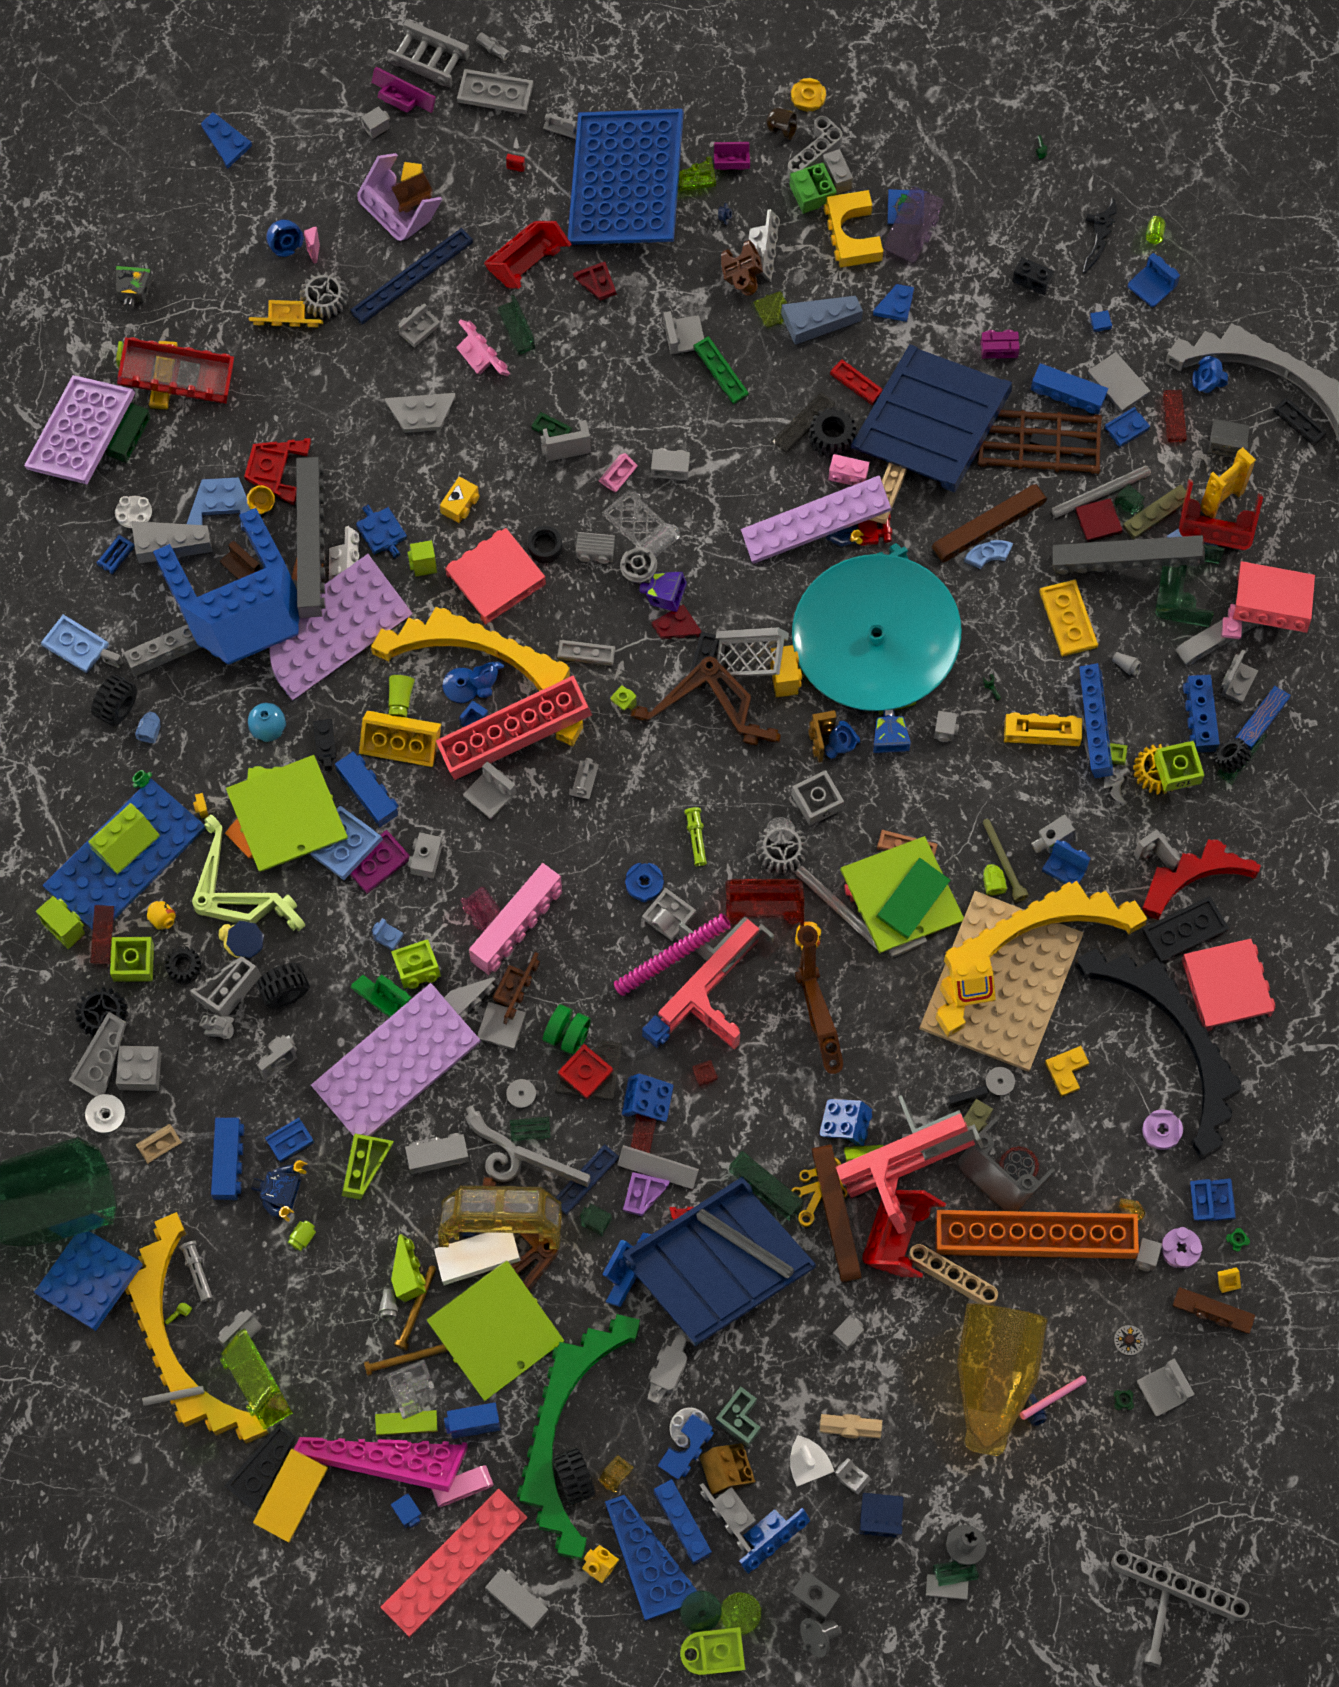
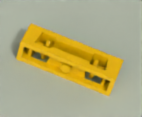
(1016, 724)

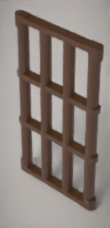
(1094, 469)

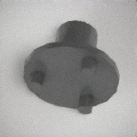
(966, 1545)
(817, 1635)

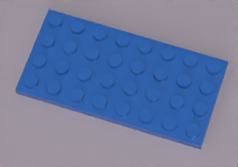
(90, 882)

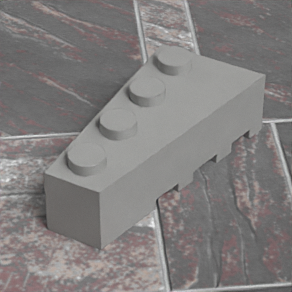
(183, 538)

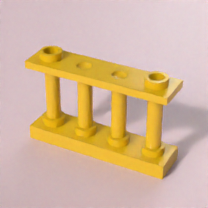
(1230, 482)

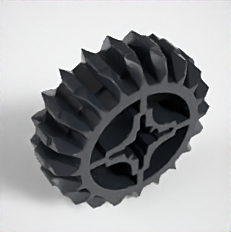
(88, 1011)

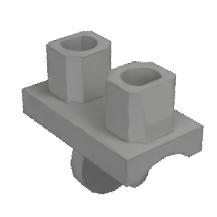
(217, 1026)

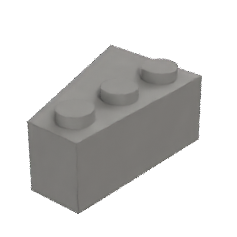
(227, 988)

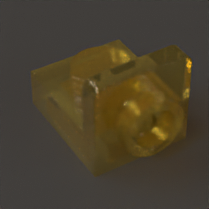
(615, 1473)

